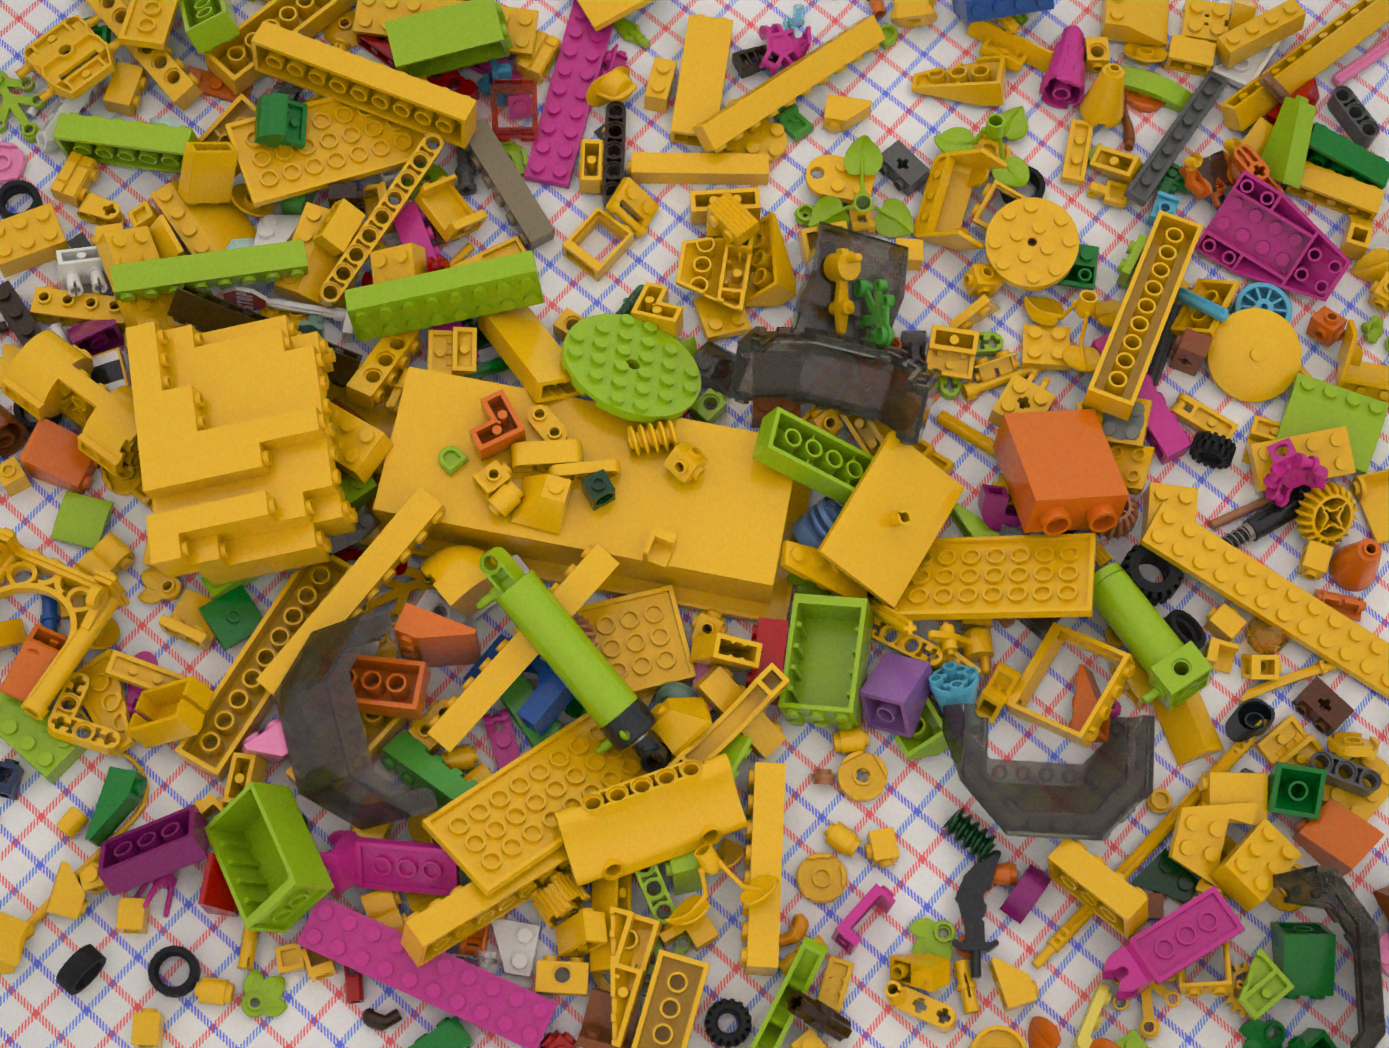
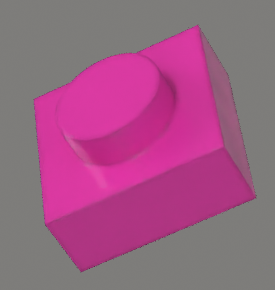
(519, 106)

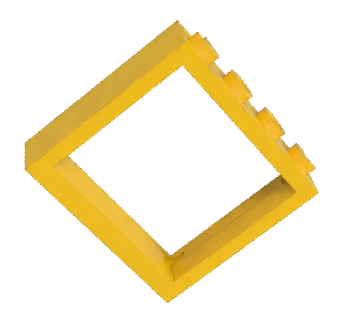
(1039, 666)

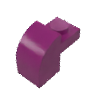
(994, 508)
(1025, 894)

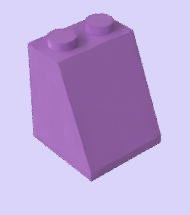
(896, 694)

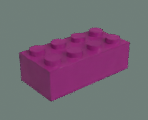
(153, 850)

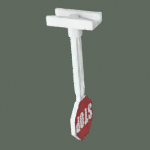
(253, 301)

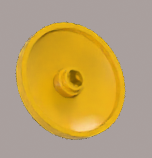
(1254, 355)

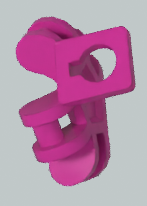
(783, 44)
(1291, 472)

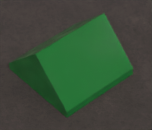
(1296, 790)

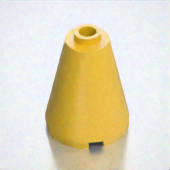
(1105, 97)

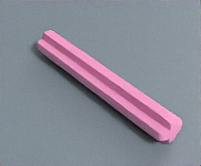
(1361, 63)

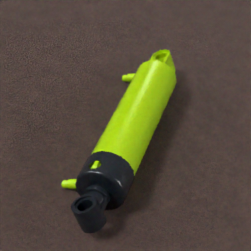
(573, 659)

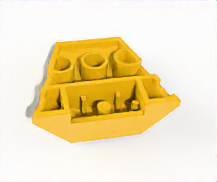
(716, 269)

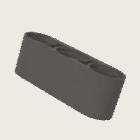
(1350, 107)
(1354, 772)

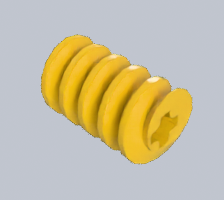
(652, 437)

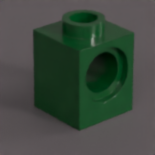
(598, 489)

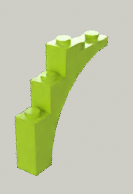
(797, 979)

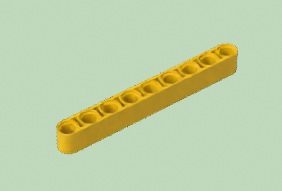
(385, 209)

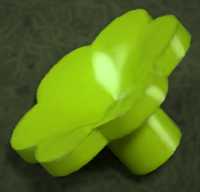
(1373, 329)

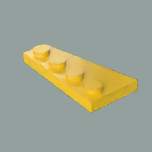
(106, 700)

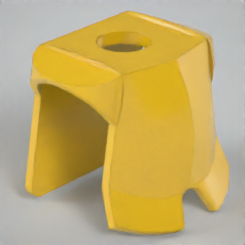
(913, 13)
(13, 935)

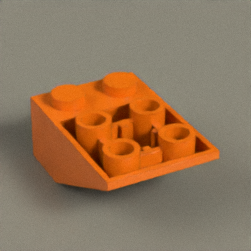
(32, 661)

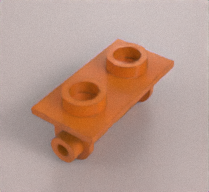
(1345, 604)

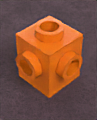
(1326, 326)

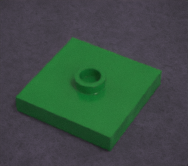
(231, 617)

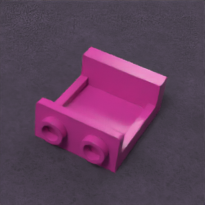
(843, 933)

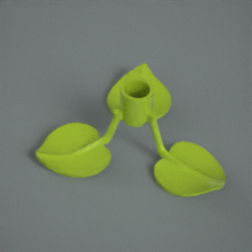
(1009, 124)
(894, 216)

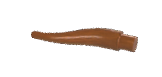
(1129, 133)

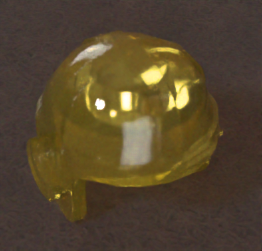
(1264, 638)

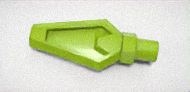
(631, 32)

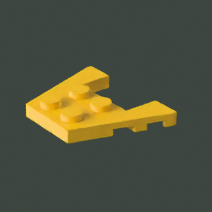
(1201, 836)

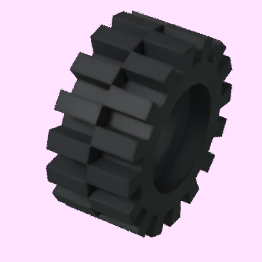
(1212, 450)
(728, 1039)

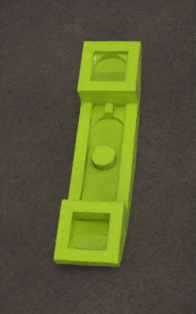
(1156, 87)

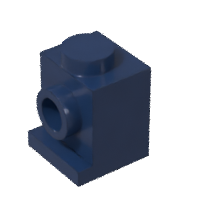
(13, 769)

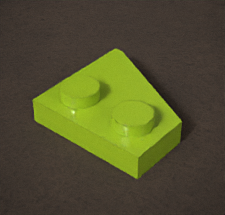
(1263, 985)

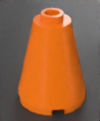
(1356, 565)

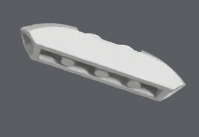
(63, 105)

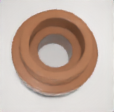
(823, 776)

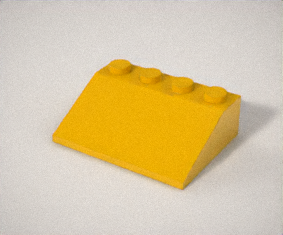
(1135, 21)
(204, 225)
(319, 262)

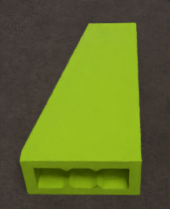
(1289, 141)

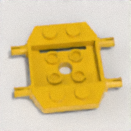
(47, 58)

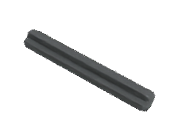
(1164, 346)

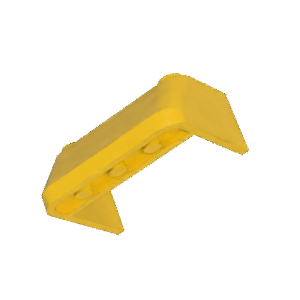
(948, 195)
(1357, 375)

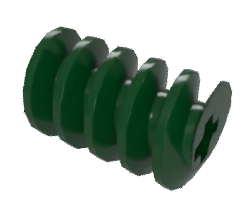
(970, 834)

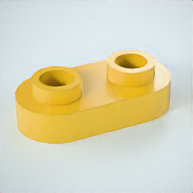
(546, 424)

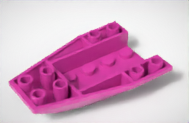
(1272, 241)

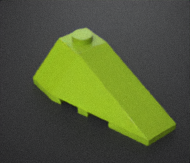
(928, 736)

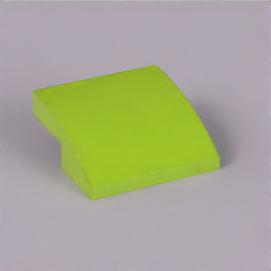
(82, 519)

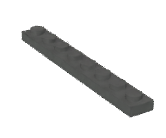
(1175, 139)

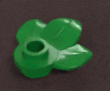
(1258, 1034)

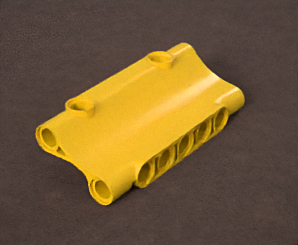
(650, 819)

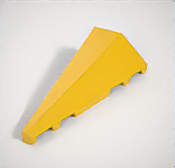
(632, 948)

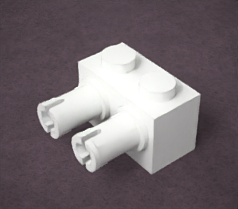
(81, 267)

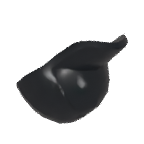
(1242, 721)

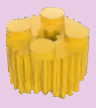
(558, 899)

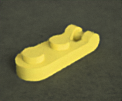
(1092, 1017)

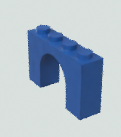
(983, 10)
(547, 700)

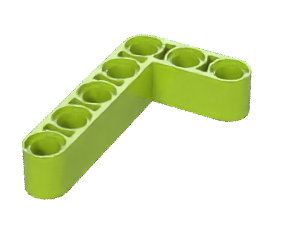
(659, 898)

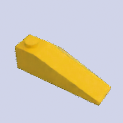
(973, 83)

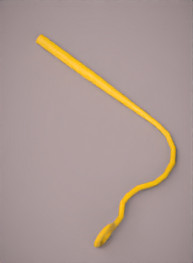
(37, 916)

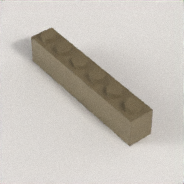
(509, 187)

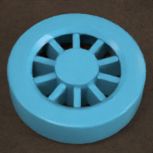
(1270, 292)

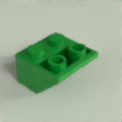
(1084, 269)

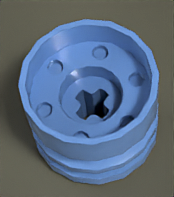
(814, 526)

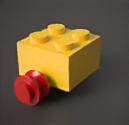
(401, 262)

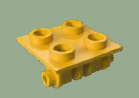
(1133, 465)

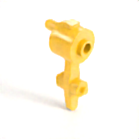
(842, 268)
(975, 643)

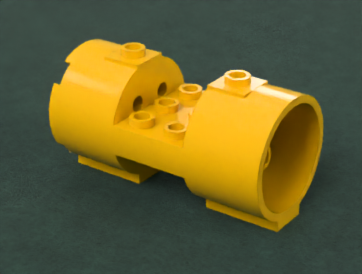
(55, 379)

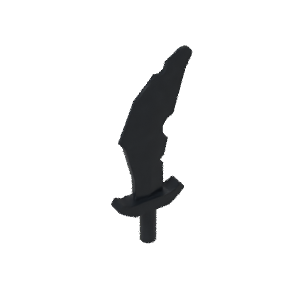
(973, 909)

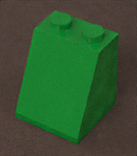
(1305, 957)

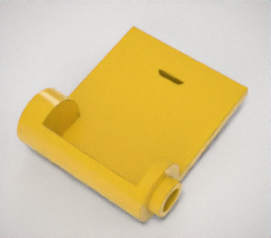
(1373, 497)

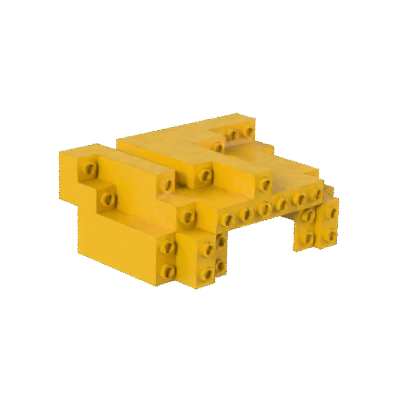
(236, 448)

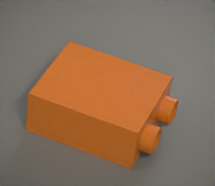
(1060, 471)

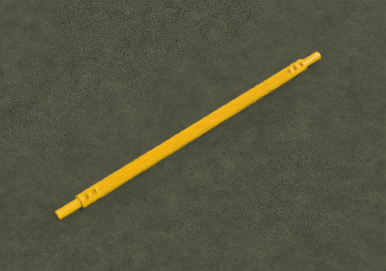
(1142, 851)

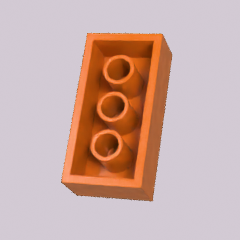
(390, 686)

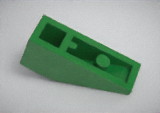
(116, 801)

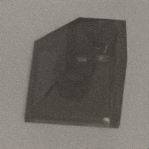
(715, 367)

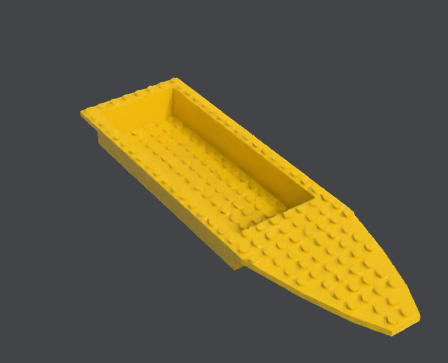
(724, 521)

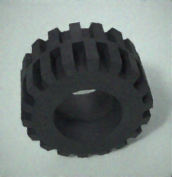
(1154, 592)

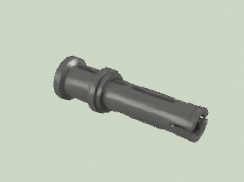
(465, 173)

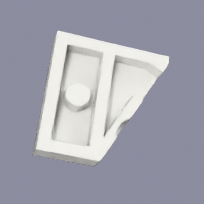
(516, 945)

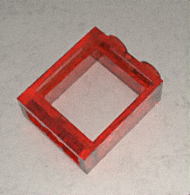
(514, 86)

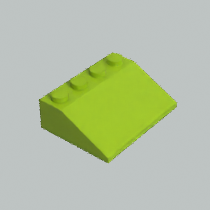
(1322, 406)

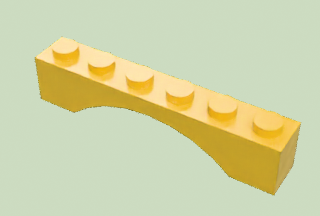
(737, 716)

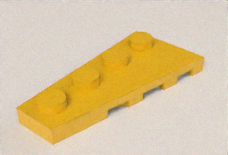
(810, 565)

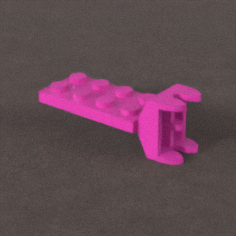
(389, 865)
(1172, 944)

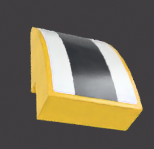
(110, 370)

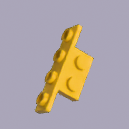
(1015, 48)

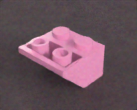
(269, 744)

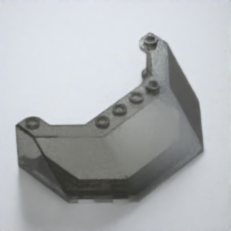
(836, 375)
(327, 731)
(1055, 797)
(1327, 890)

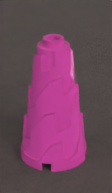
(1065, 74)

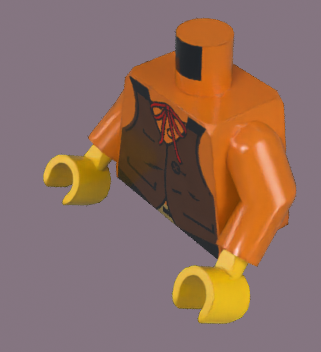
(1210, 174)

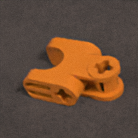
(1247, 159)

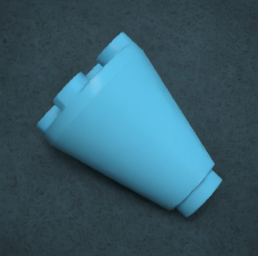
(954, 684)

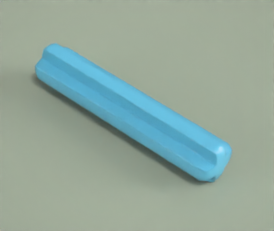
(1202, 304)

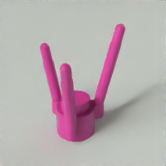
(160, 882)

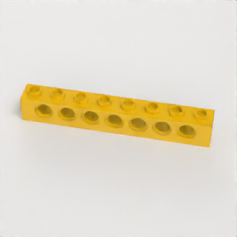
(183, 91)

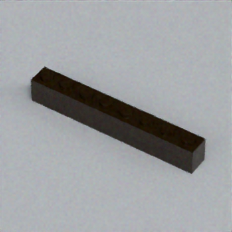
(214, 313)

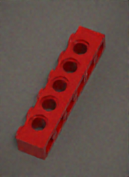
(450, 79)

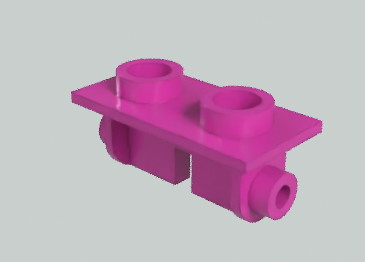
(613, 59)

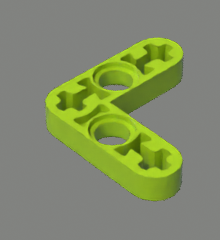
(985, 351)

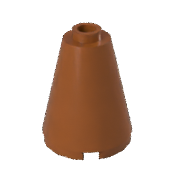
(11, 433)

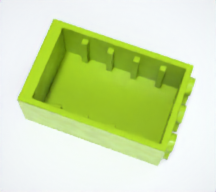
(449, 38)
(826, 660)
(268, 857)

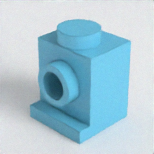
(1163, 202)

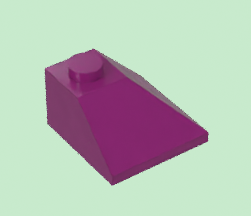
(96, 335)

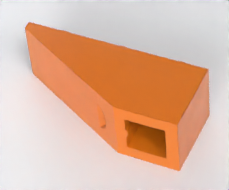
(1084, 701)

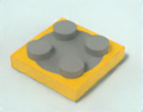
(1131, 431)

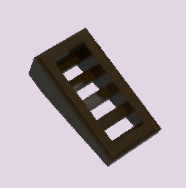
(747, 70)

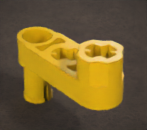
(905, 1002)

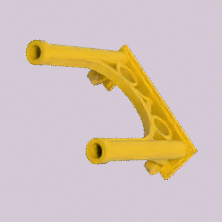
(102, 599)

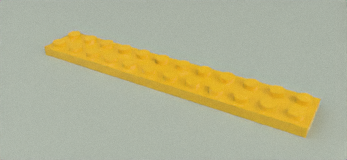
(1269, 597)

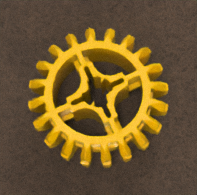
(1326, 514)

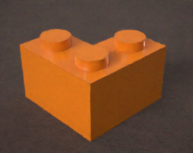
(501, 428)

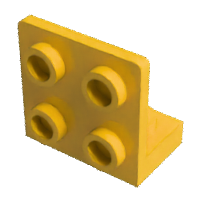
(187, 622)

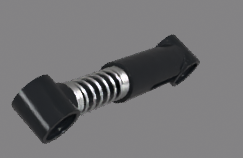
(1267, 520)

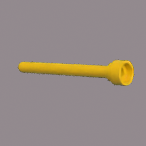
(972, 390)

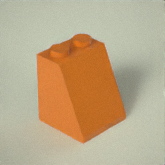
(55, 458)
(1337, 838)

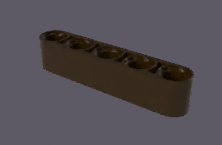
(613, 145)

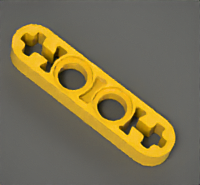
(902, 640)

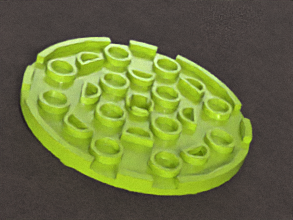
(599, 358)

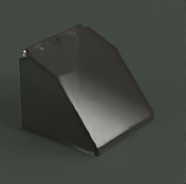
(879, 261)

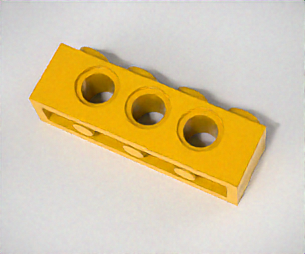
(382, 368)

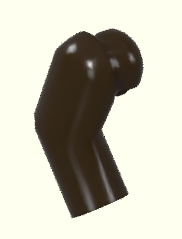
(379, 1021)

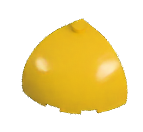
(458, 576)

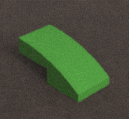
(793, 122)

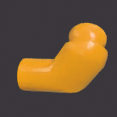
(797, 931)

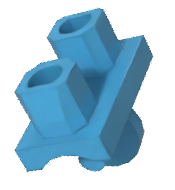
(499, 71)

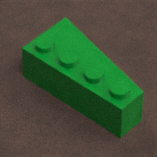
(1345, 157)

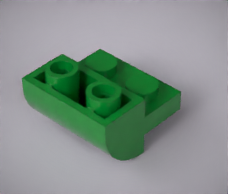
(280, 121)

